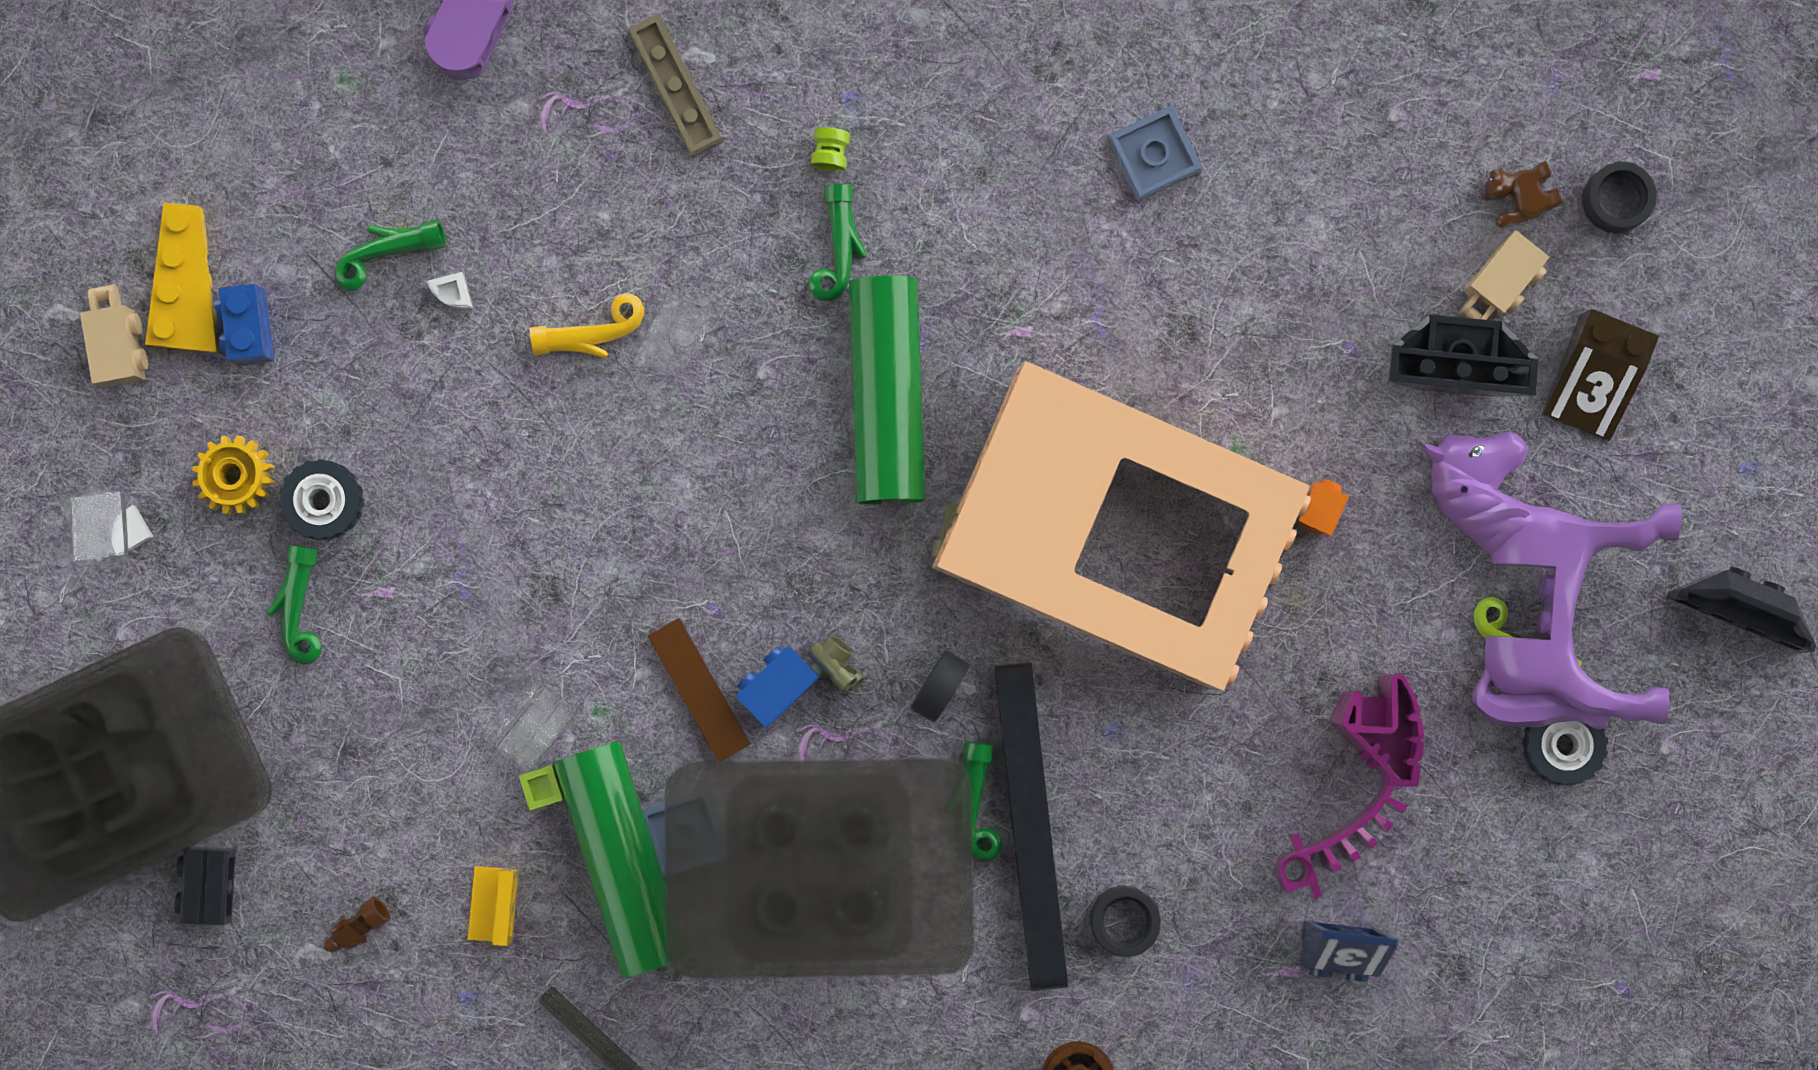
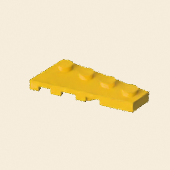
(181, 290)

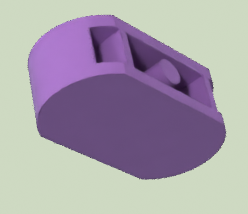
(465, 35)

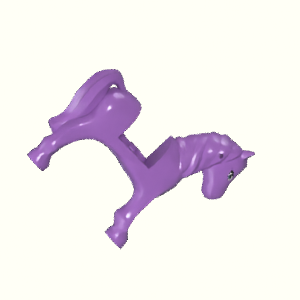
(1537, 676)

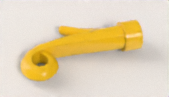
(584, 338)

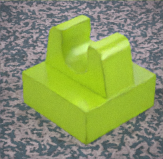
(541, 787)

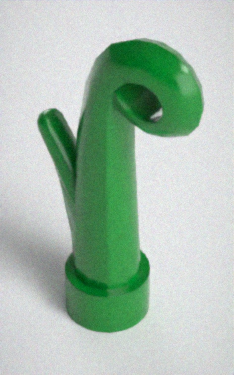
(843, 237)
(392, 241)
(292, 597)
(976, 761)

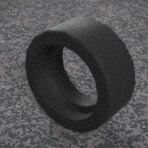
(1640, 179)
(940, 686)
(1152, 926)

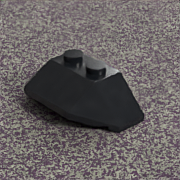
(1463, 358)
(1749, 606)

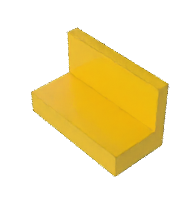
(493, 905)

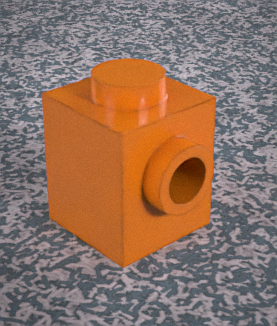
(1324, 508)

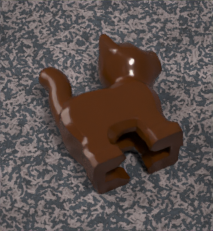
(1526, 193)

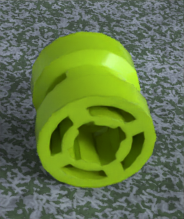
(830, 149)

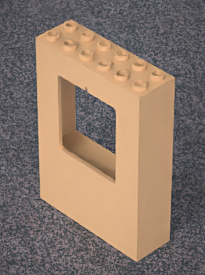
(1041, 494)

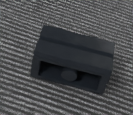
(206, 886)

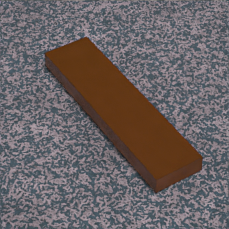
(699, 689)

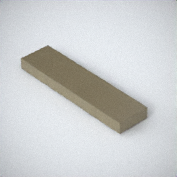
(675, 85)

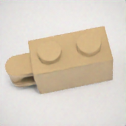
(1504, 278)
(112, 340)

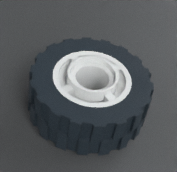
(300, 490)
(1560, 769)

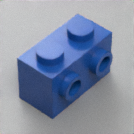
(245, 325)
(776, 685)

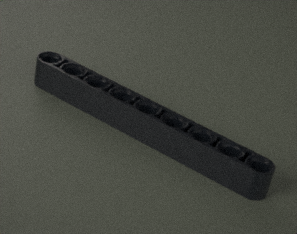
(1031, 827)

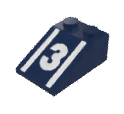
(1345, 949)

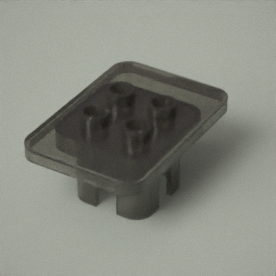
(120, 771)
(819, 868)

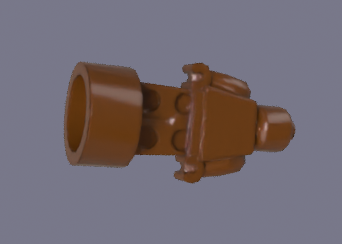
(350, 931)

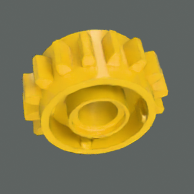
(214, 469)

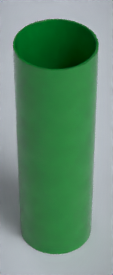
(887, 389)
(617, 855)

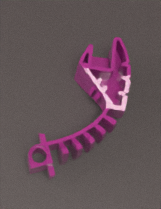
(1390, 738)

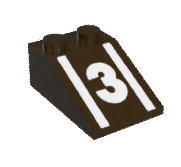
(1599, 373)

